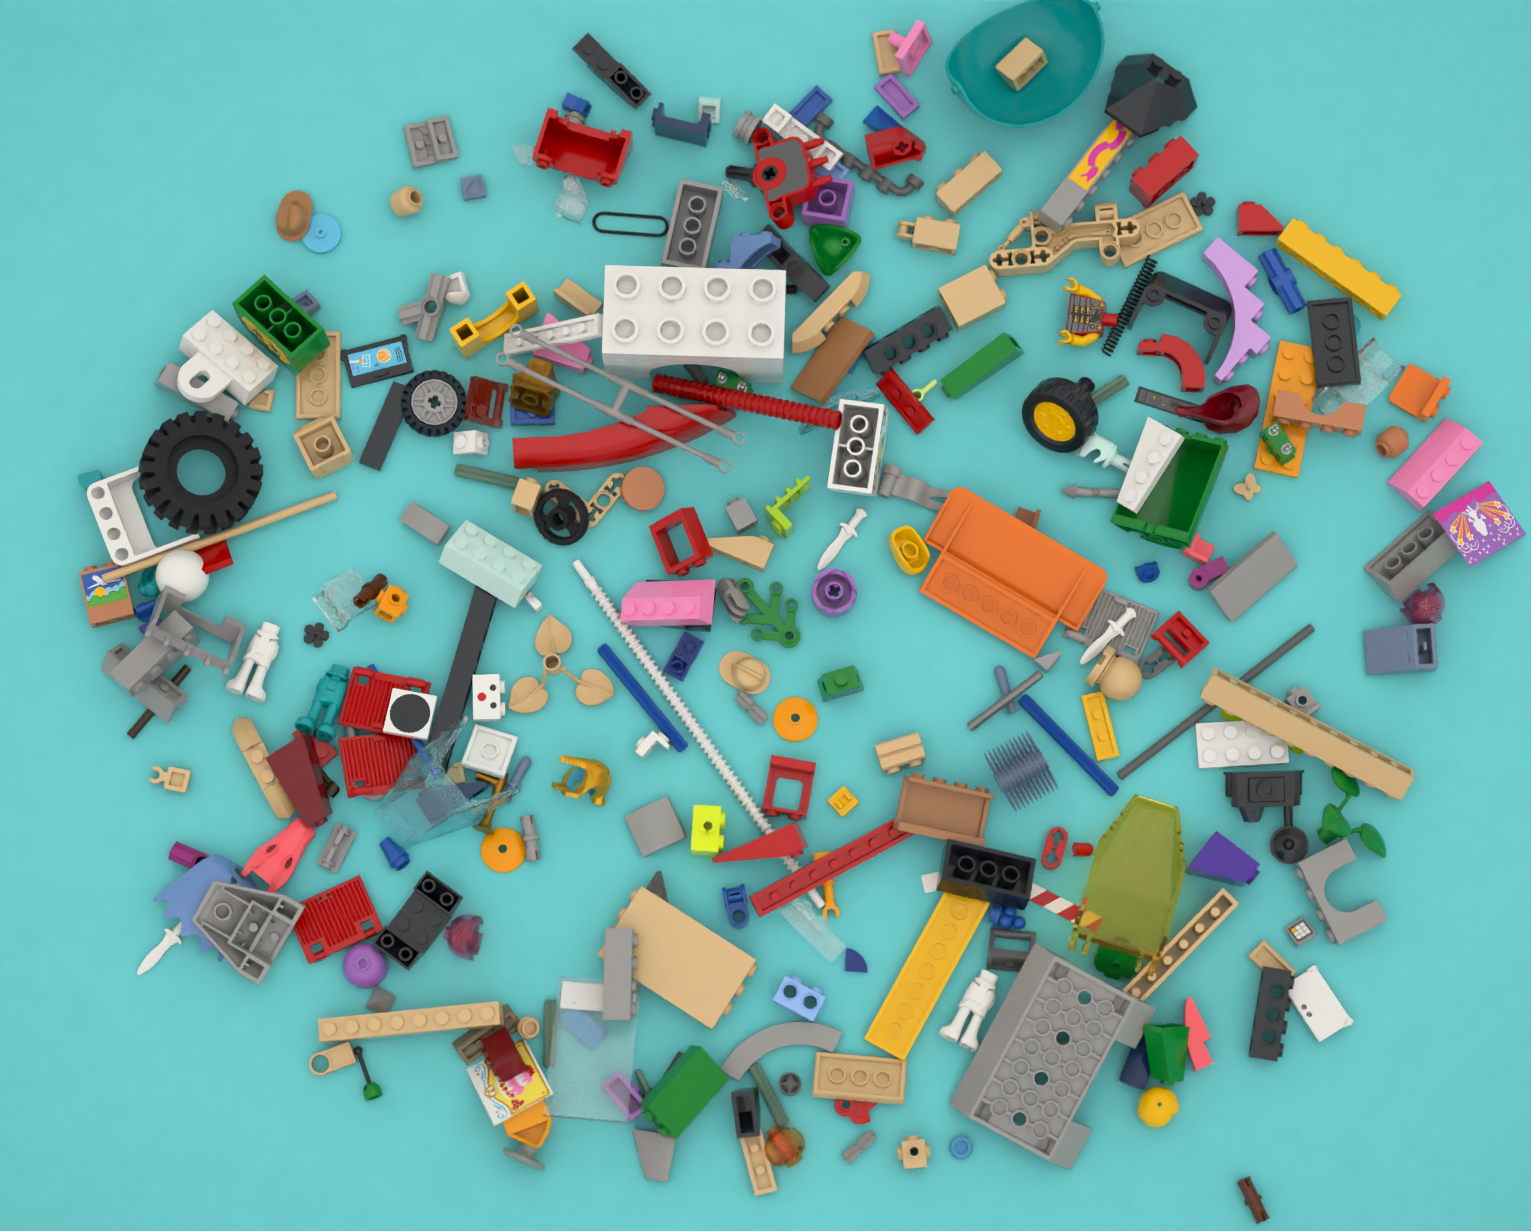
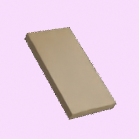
(1161, 229)
(320, 383)
(859, 1078)

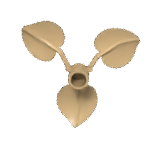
(550, 639)

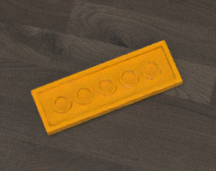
(1294, 374)

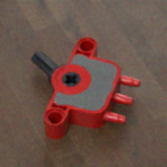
(783, 173)

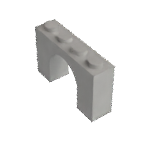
(1314, 872)

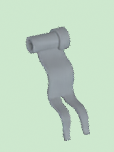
(910, 488)

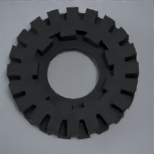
(190, 510)

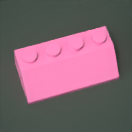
(1434, 463)
(669, 603)

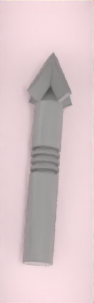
(1073, 491)

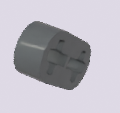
(1160, 666)

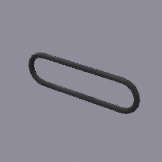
(630, 215)

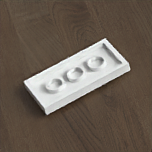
(1237, 746)

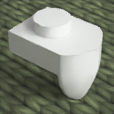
(458, 290)

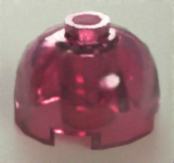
(1424, 606)
(464, 936)

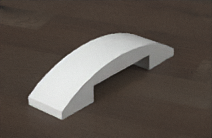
(787, 126)

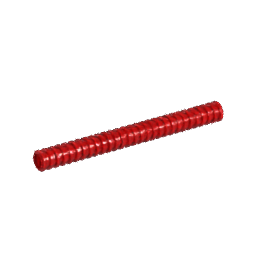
(747, 401)

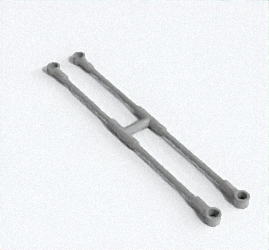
(626, 386)

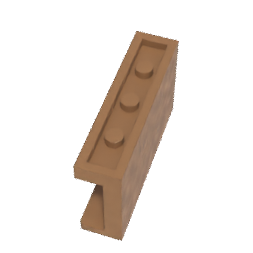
(942, 809)

